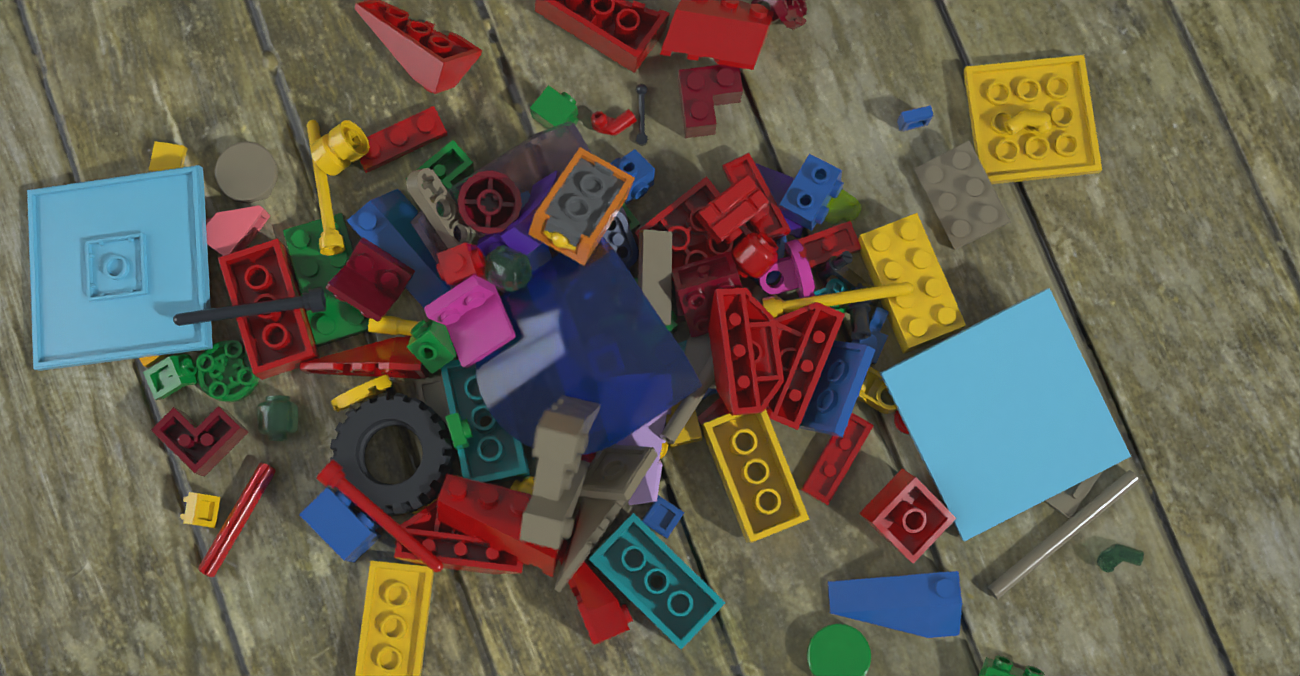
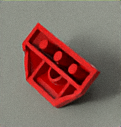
(804, 346)
(744, 351)
(454, 547)

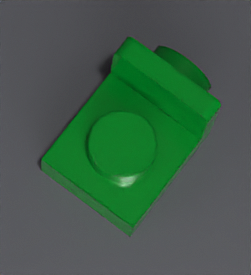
(171, 375)

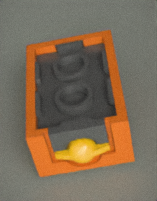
(581, 206)

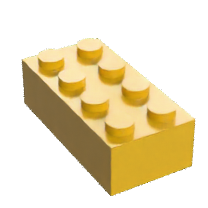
(904, 254)
(754, 474)

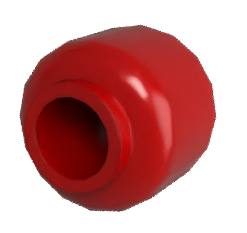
(755, 255)

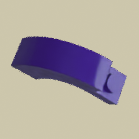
(516, 234)

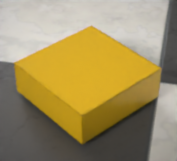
(167, 156)

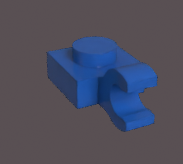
(877, 338)

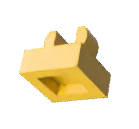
(201, 510)

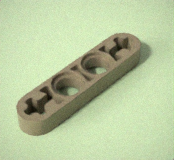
(427, 202)

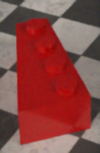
(612, 27)
(493, 516)

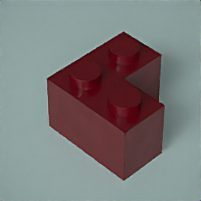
(701, 91)
(200, 445)

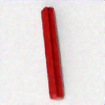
(236, 520)

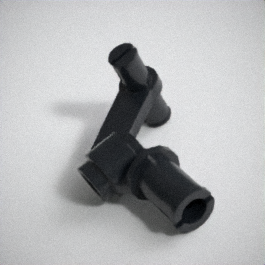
(859, 310)

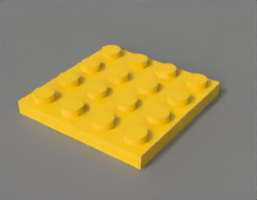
(1044, 85)

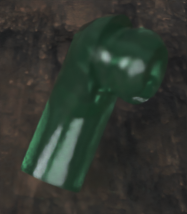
(1117, 554)

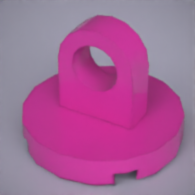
(794, 273)

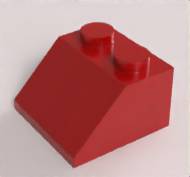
(907, 515)

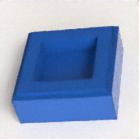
(915, 118)
(662, 517)

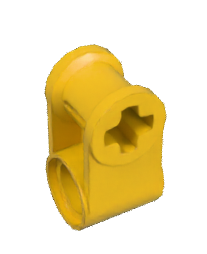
(871, 392)

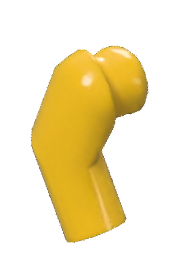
(1037, 119)

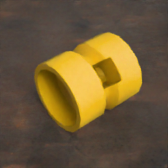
(339, 148)

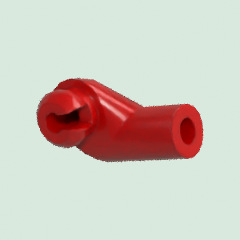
(610, 125)

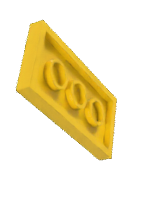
(394, 620)

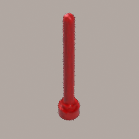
(335, 477)

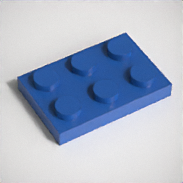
(837, 388)

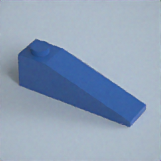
(387, 225)
(912, 604)

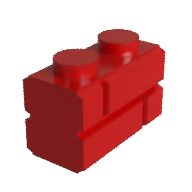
(733, 209)

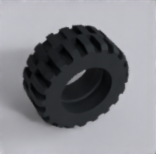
(399, 411)

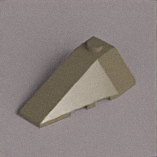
(590, 525)

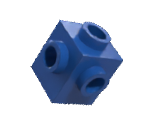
(641, 169)

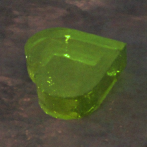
(844, 208)

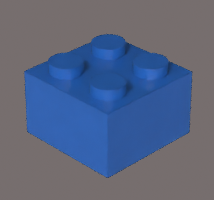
(341, 525)

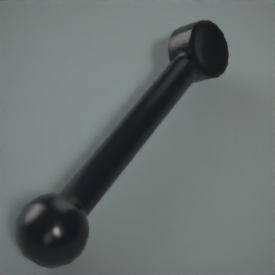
(641, 138)

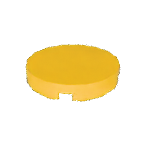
(367, 390)

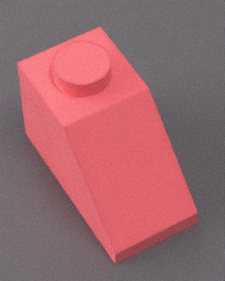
(234, 229)

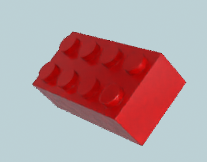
(277, 339)

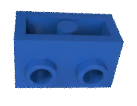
(811, 192)

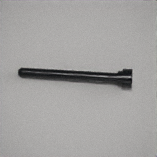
(311, 300)

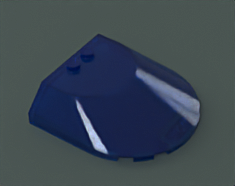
(589, 339)

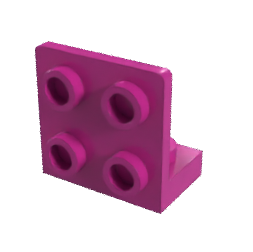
(473, 319)

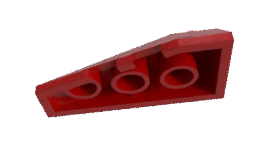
(424, 53)
(372, 360)
(596, 604)

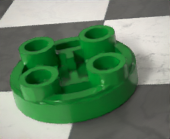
(226, 372)
(838, 652)

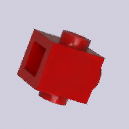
(460, 263)

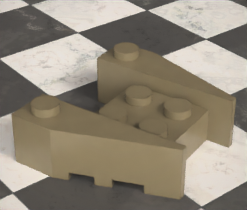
(559, 471)

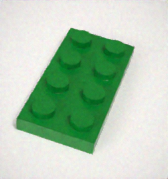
(316, 270)

